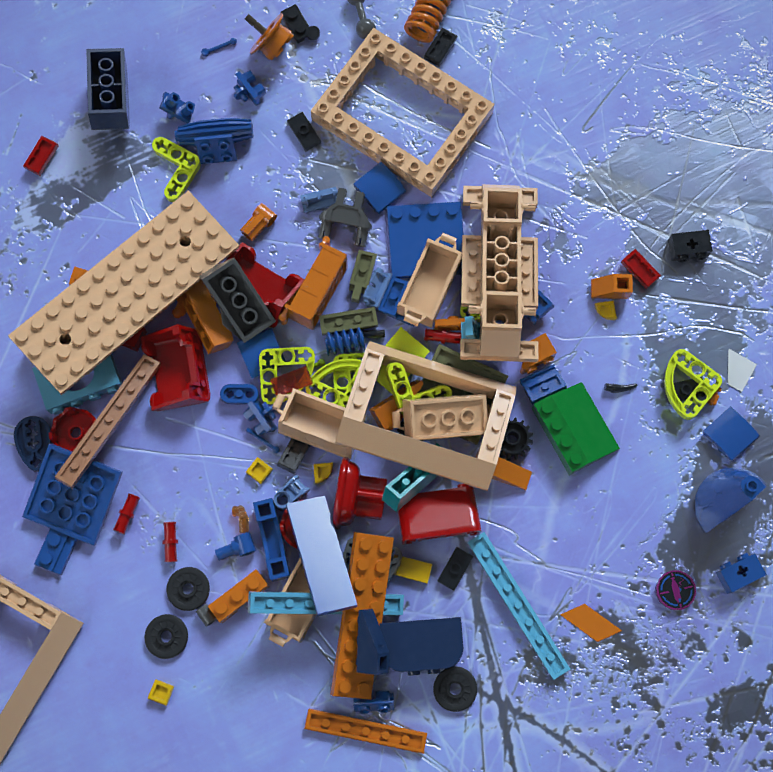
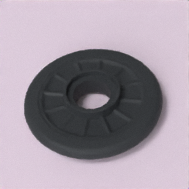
(200, 588)
(153, 636)
(442, 689)

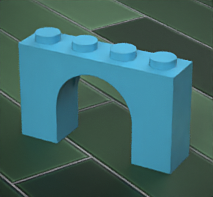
(105, 380)

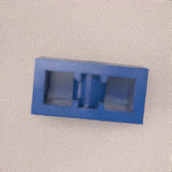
(751, 572)

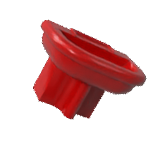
(357, 495)

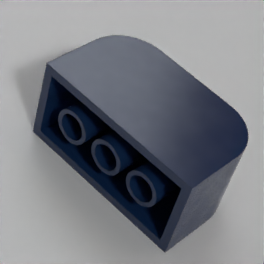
(107, 89)
(423, 644)

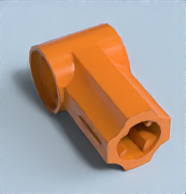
(261, 218)

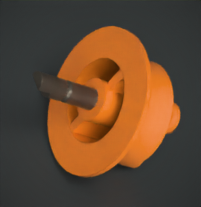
(271, 38)

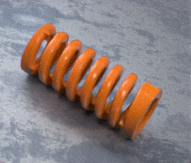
(420, 16)

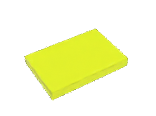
(404, 342)

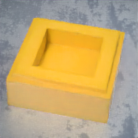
(259, 470)
(161, 692)

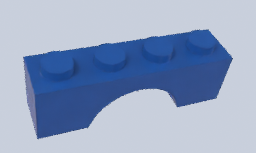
(272, 539)

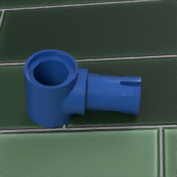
(241, 545)

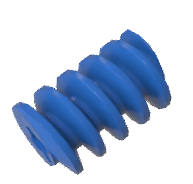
(344, 341)

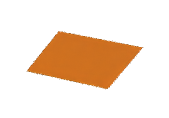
(591, 622)

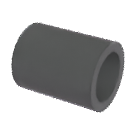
(206, 615)

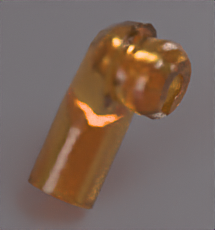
(243, 518)

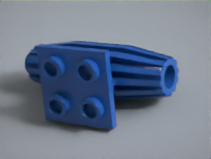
(215, 138)

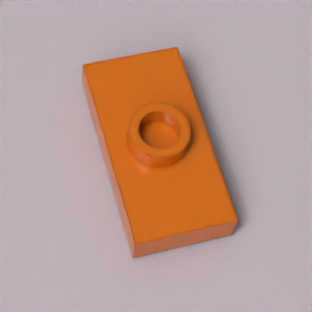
(452, 323)

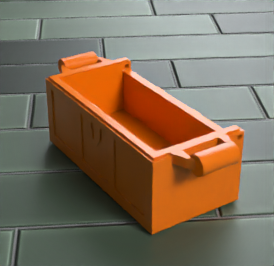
(317, 287)

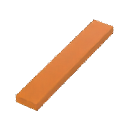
(366, 731)

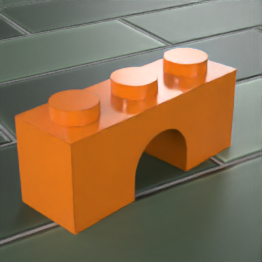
(237, 596)

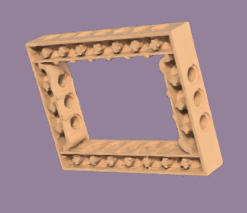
(424, 177)

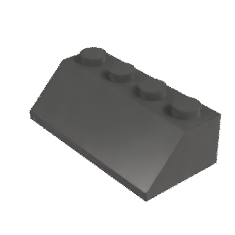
(237, 299)

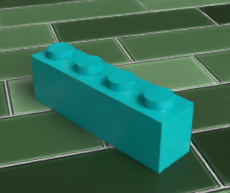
(406, 486)

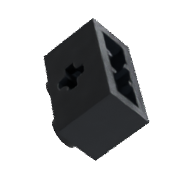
(698, 240)

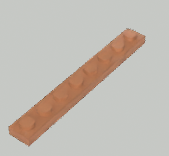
(107, 421)

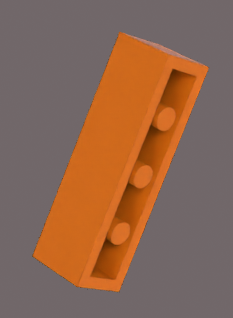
(206, 318)

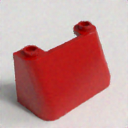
(271, 287)
(183, 371)
(440, 515)

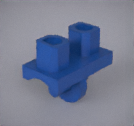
(244, 81)
(177, 108)
(264, 414)

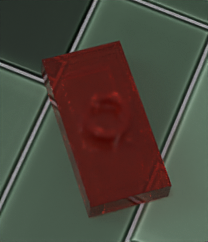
(295, 379)

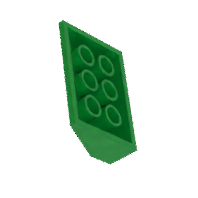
(575, 428)

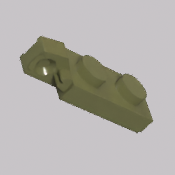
(361, 274)

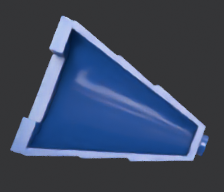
(724, 495)

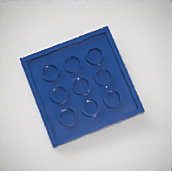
(412, 226)
(71, 511)

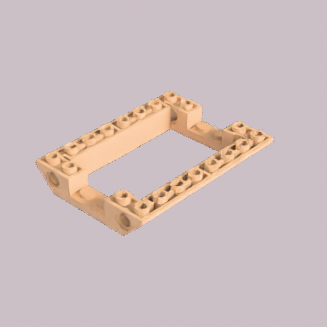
(417, 453)
(33, 683)

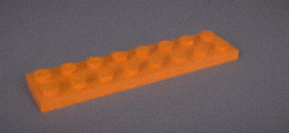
(369, 580)

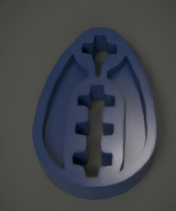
(23, 441)

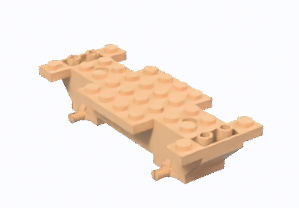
(500, 273)

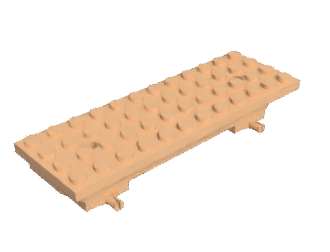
(123, 292)

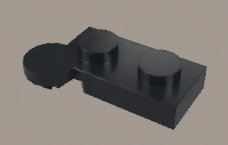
(298, 24)

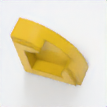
(606, 310)
(322, 471)

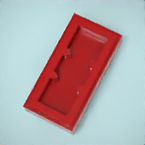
(40, 155)
(640, 268)

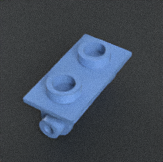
(319, 199)
(374, 294)

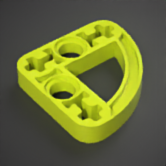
(277, 361)
(703, 386)
(342, 398)

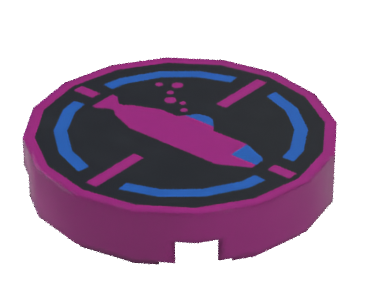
(675, 590)

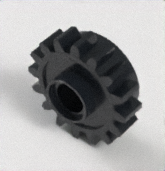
(521, 433)

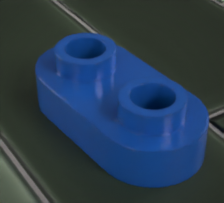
(240, 392)

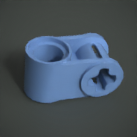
(291, 492)

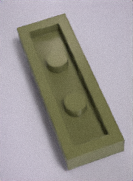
(340, 321)

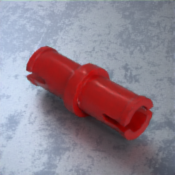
(442, 336)
(126, 513)
(170, 541)

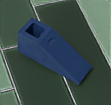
(371, 648)

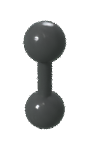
(365, 25)

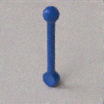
(205, 52)
(275, 449)

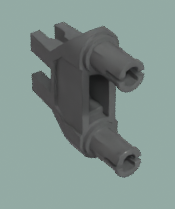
(348, 215)

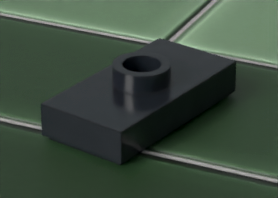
(440, 47)
(304, 131)
(685, 388)
(293, 455)
(455, 568)

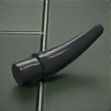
(375, 334)
(616, 388)

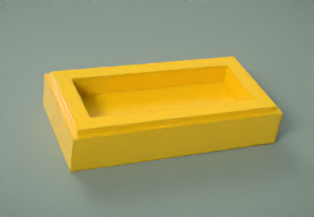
(414, 569)

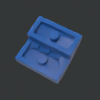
(380, 187)
(392, 297)
(252, 348)
(731, 433)

